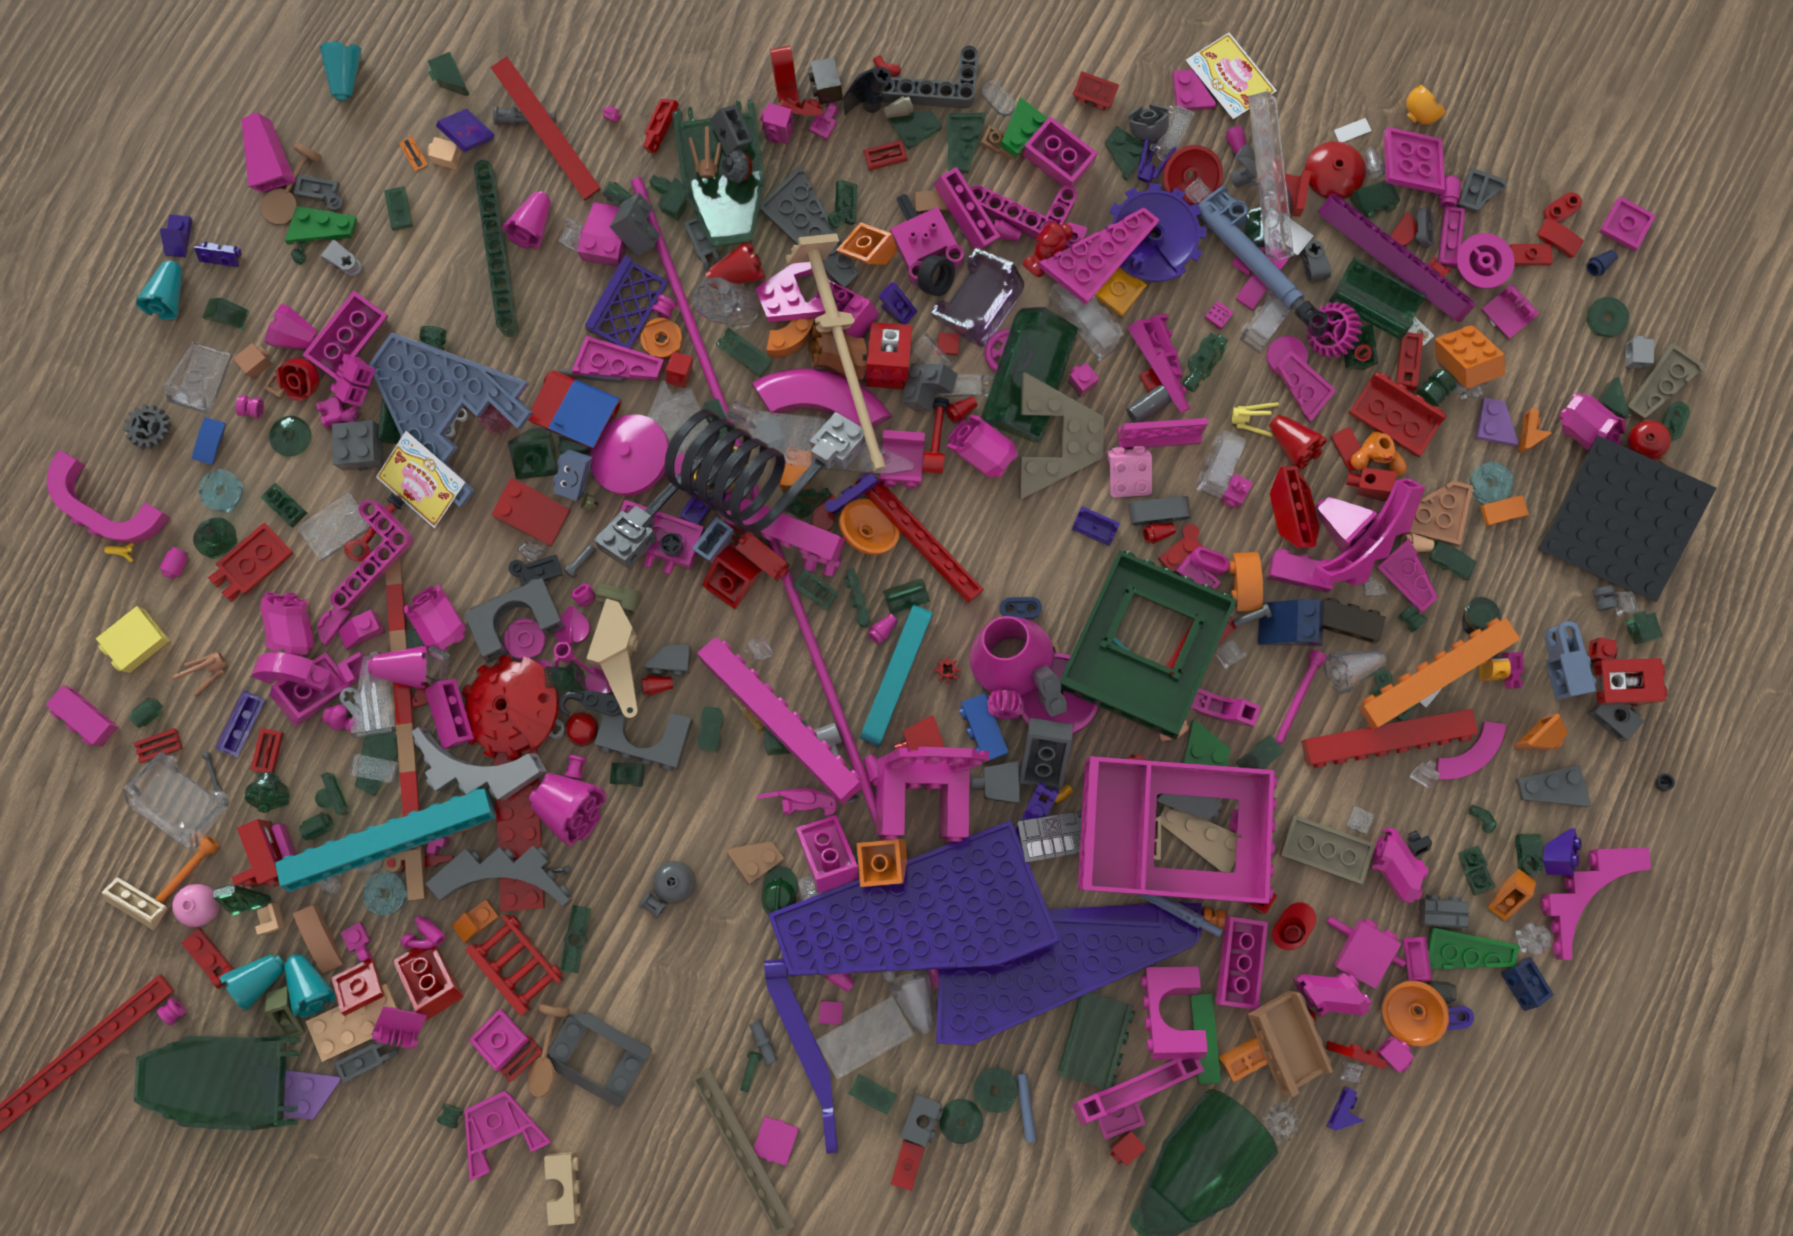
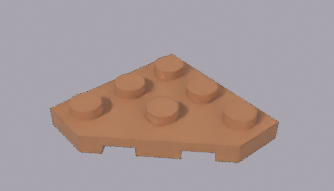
(1444, 513)

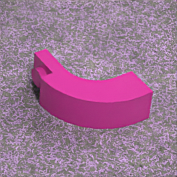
(290, 667)
(1226, 709)

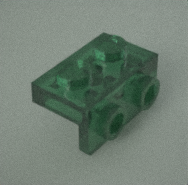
(1366, 337)

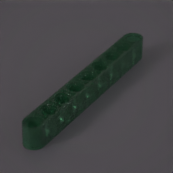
(494, 238)

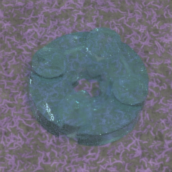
(1502, 477)
(225, 501)
(385, 881)

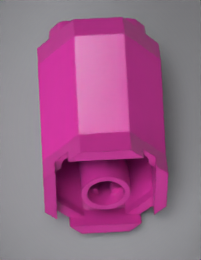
(1587, 418)
(982, 446)
(435, 618)
(287, 623)
(1399, 866)
(1333, 994)

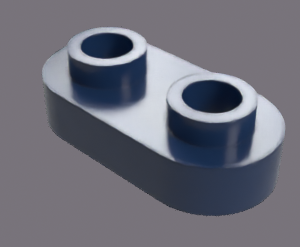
(1020, 607)

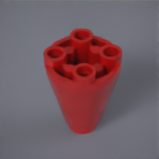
(738, 266)
(1297, 440)

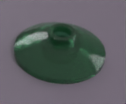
(296, 442)
(961, 1109)

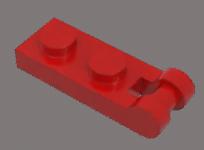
(1409, 360)
(207, 956)

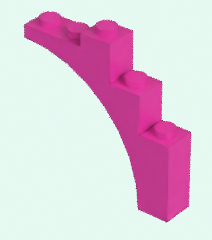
(1376, 543)
(1566, 908)

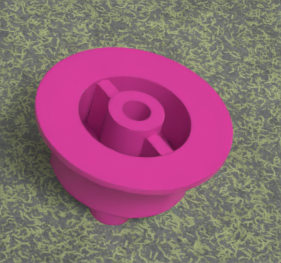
(1485, 261)

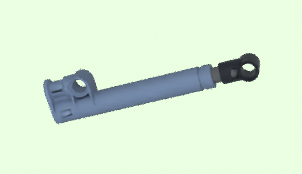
(1219, 216)

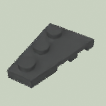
(1558, 786)

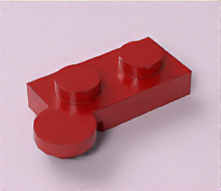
(1176, 554)

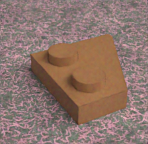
(755, 859)

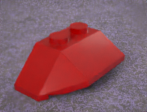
(1294, 508)

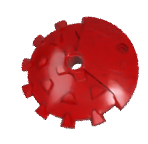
(529, 708)

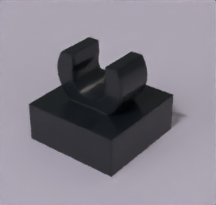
(1417, 844)

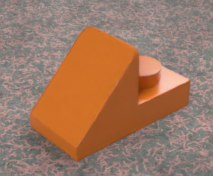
(1530, 435)
(475, 921)

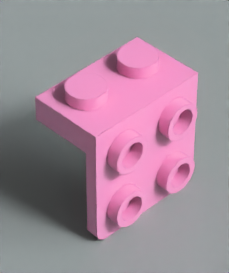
(1130, 471)

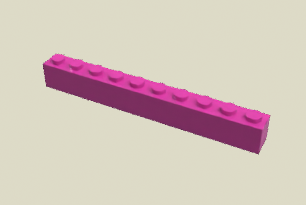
(780, 721)

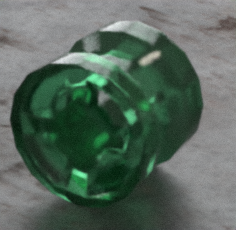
(450, 1115)

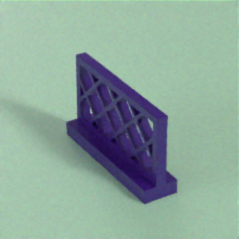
(609, 296)

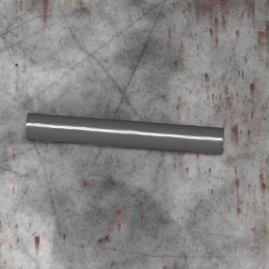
(568, 372)

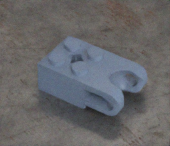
(1568, 663)

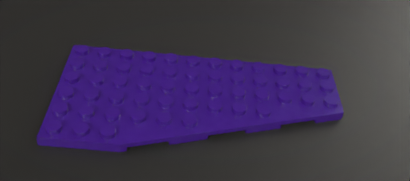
(955, 910)

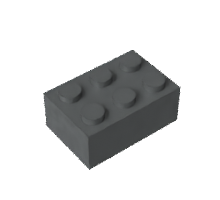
(1045, 753)

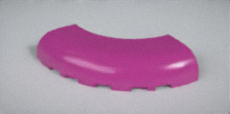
(816, 391)

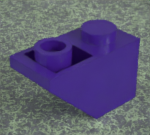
(1561, 854)

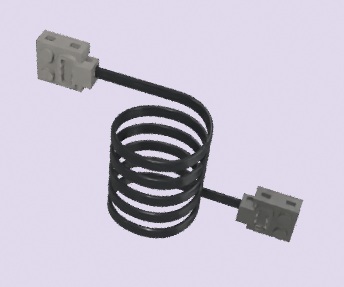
(631, 534)

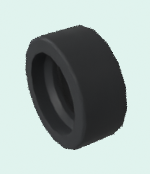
(926, 273)

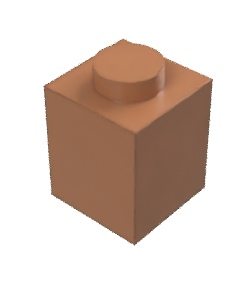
(253, 360)

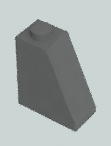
(1199, 807)

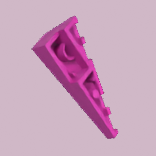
(1155, 344)

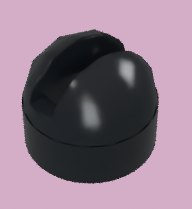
(1664, 779)

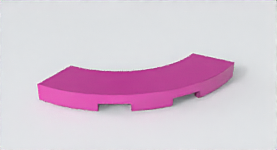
(1476, 757)

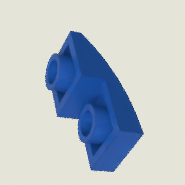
(208, 440)

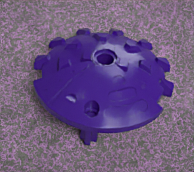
(1178, 234)

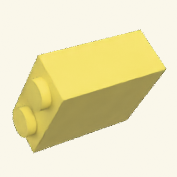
(132, 640)

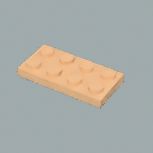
(339, 1033)

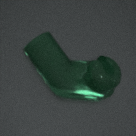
(1486, 817)

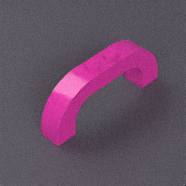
(61, 484)

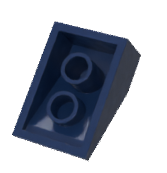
(1293, 623)

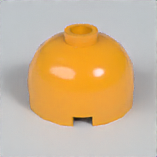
(1423, 106)

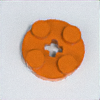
(651, 334)

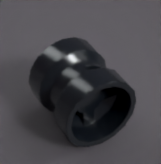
(669, 542)

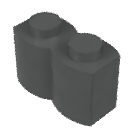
(1049, 691)

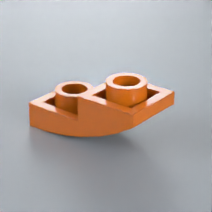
(1504, 510)

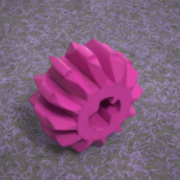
(1005, 704)

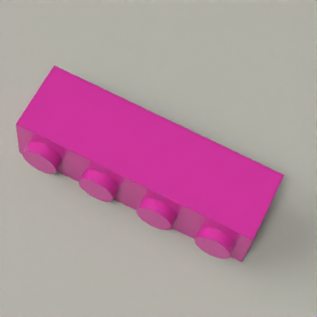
(966, 209)

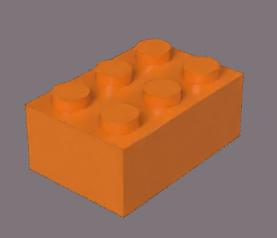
(1470, 356)

